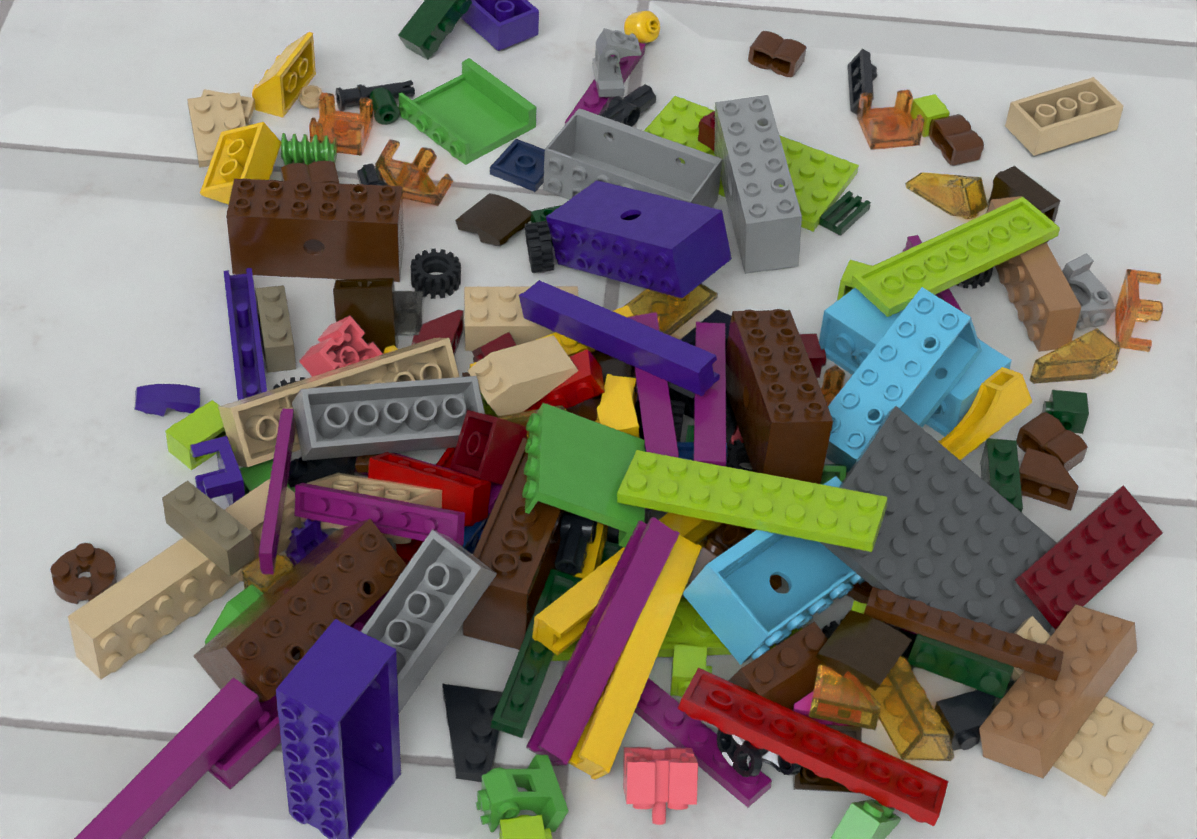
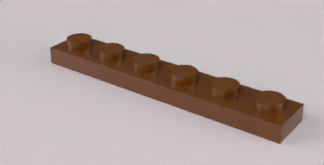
(964, 633)

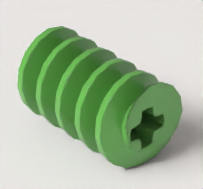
(307, 150)

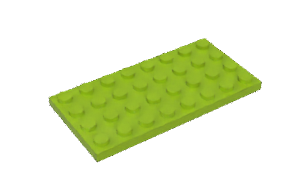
(815, 175)

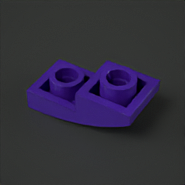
(159, 397)

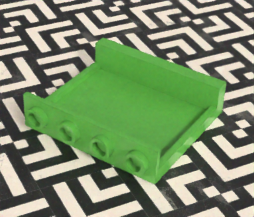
(470, 113)
(580, 468)

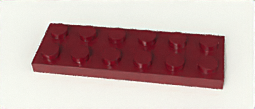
(1088, 556)

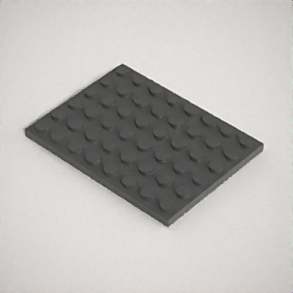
(943, 531)

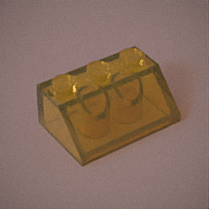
(671, 310)
(910, 717)

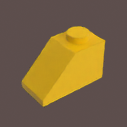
(618, 410)

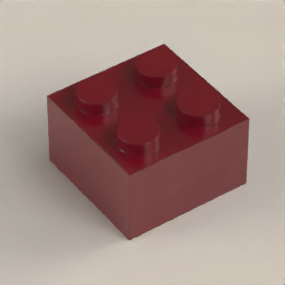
(487, 446)

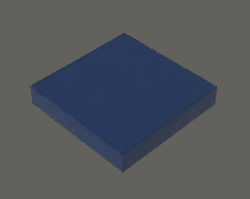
(521, 165)

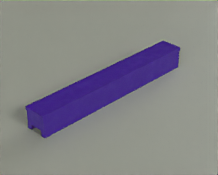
(245, 334)
(620, 337)

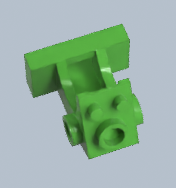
(502, 800)

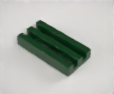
(840, 211)

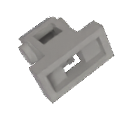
(607, 68)
(1092, 295)

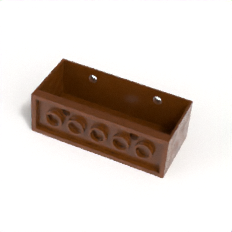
(316, 229)
(776, 396)
(521, 555)
(301, 606)

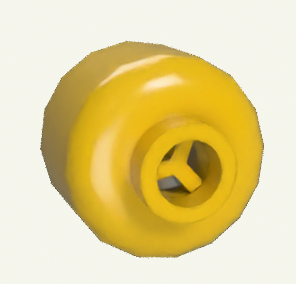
(643, 25)

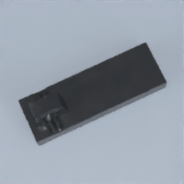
(860, 78)

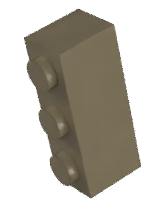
(275, 329)
(208, 528)

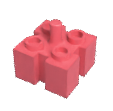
(338, 347)
(660, 777)

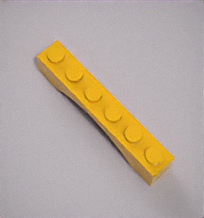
(996, 403)

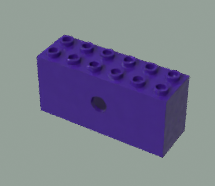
(639, 238)
(340, 730)

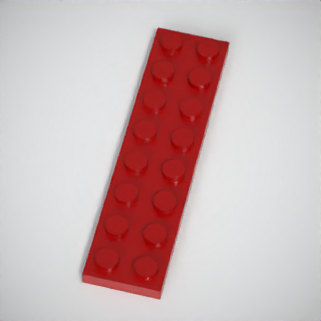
(814, 746)

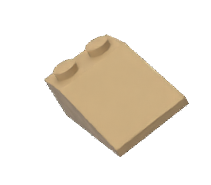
(522, 374)

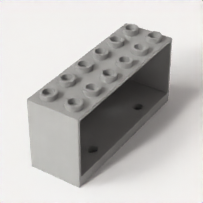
(630, 159)
(753, 166)

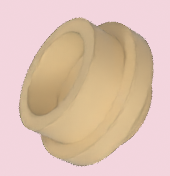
(310, 96)

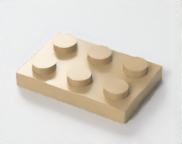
(210, 117)
(1104, 746)

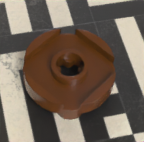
(79, 560)

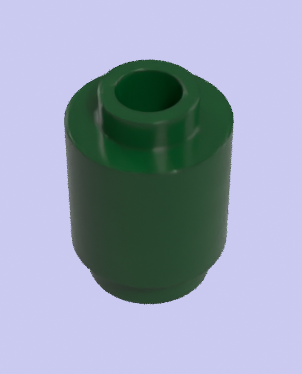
(384, 106)

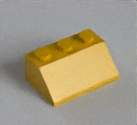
(286, 77)
(240, 155)

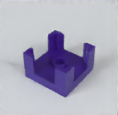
(227, 479)

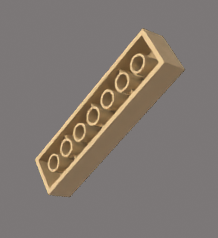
(254, 421)
(165, 592)

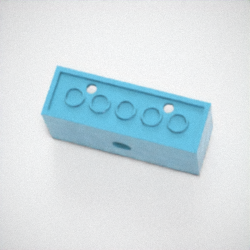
(856, 326)
(903, 374)
(743, 607)

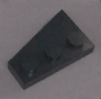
(469, 722)

